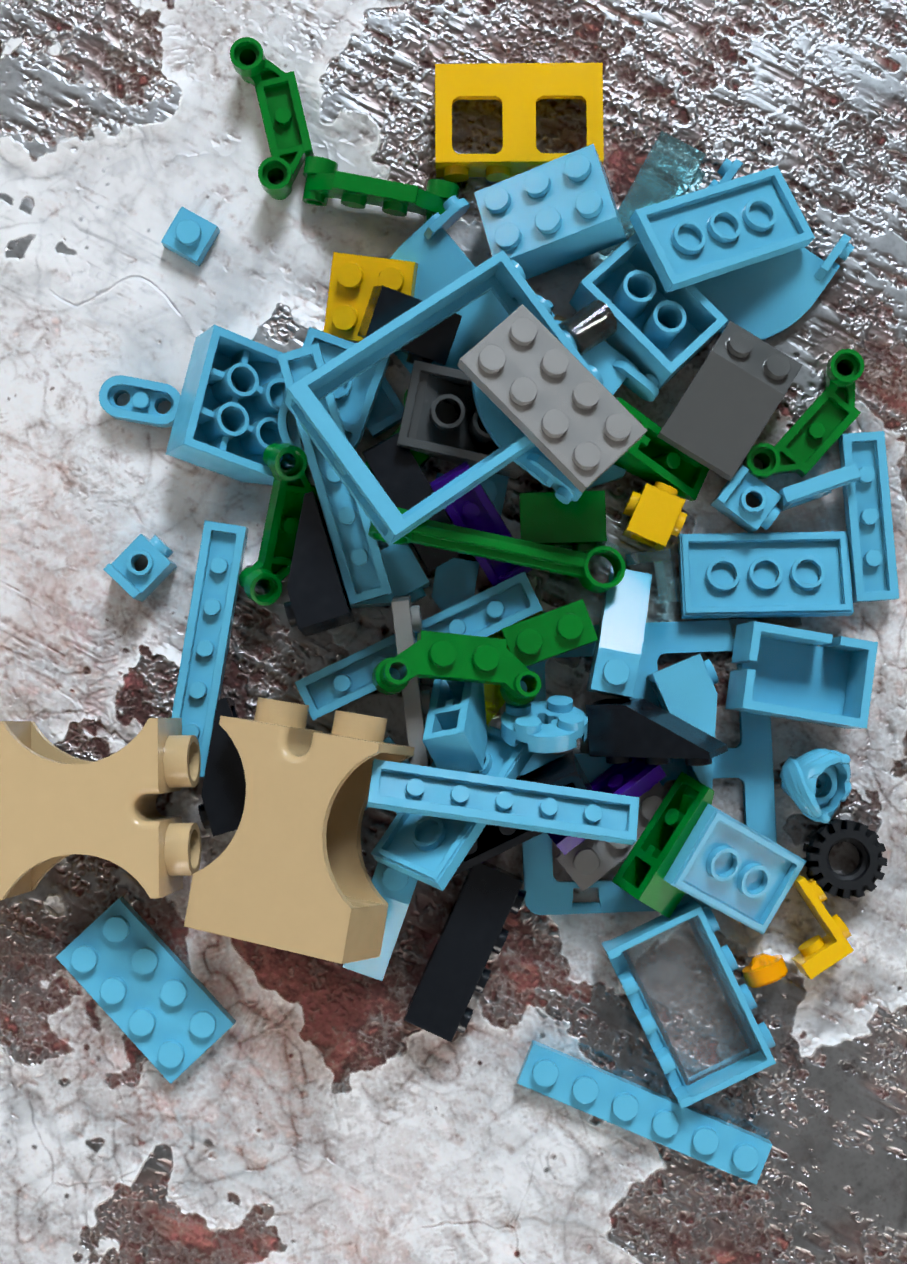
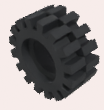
(869, 863)

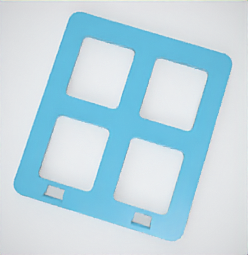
(748, 762)

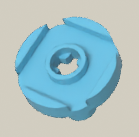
(545, 725)

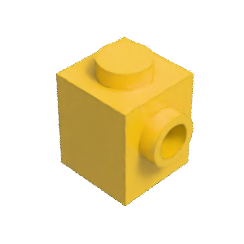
(654, 515)

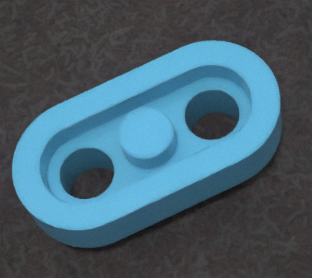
(143, 402)

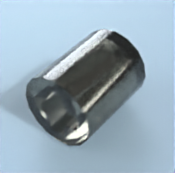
(590, 325)

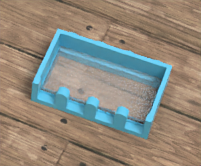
(691, 1002)

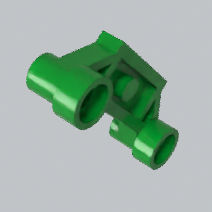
(280, 113)
(356, 191)
(817, 426)
(280, 525)
(459, 659)

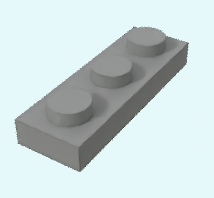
(596, 858)

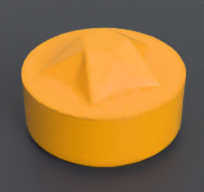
(764, 970)

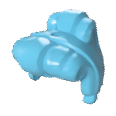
(833, 776)

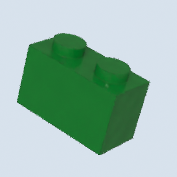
(571, 525)
(550, 634)

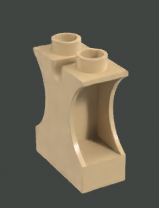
(96, 808)
(297, 857)

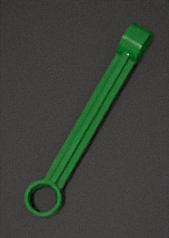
(513, 551)

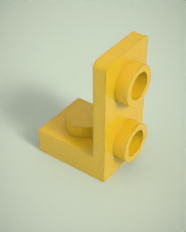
(817, 952)

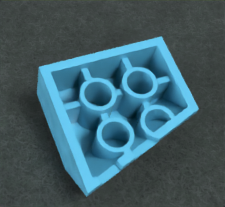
(229, 406)

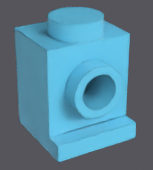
(732, 501)
(142, 583)

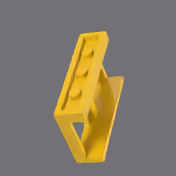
(518, 90)

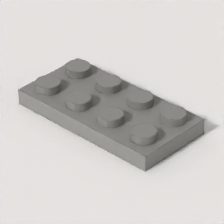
(552, 398)

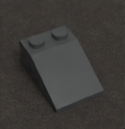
(730, 400)
(444, 420)

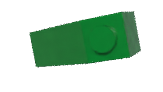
(660, 462)
(660, 843)

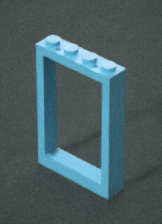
(303, 397)

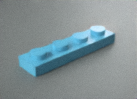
(869, 518)

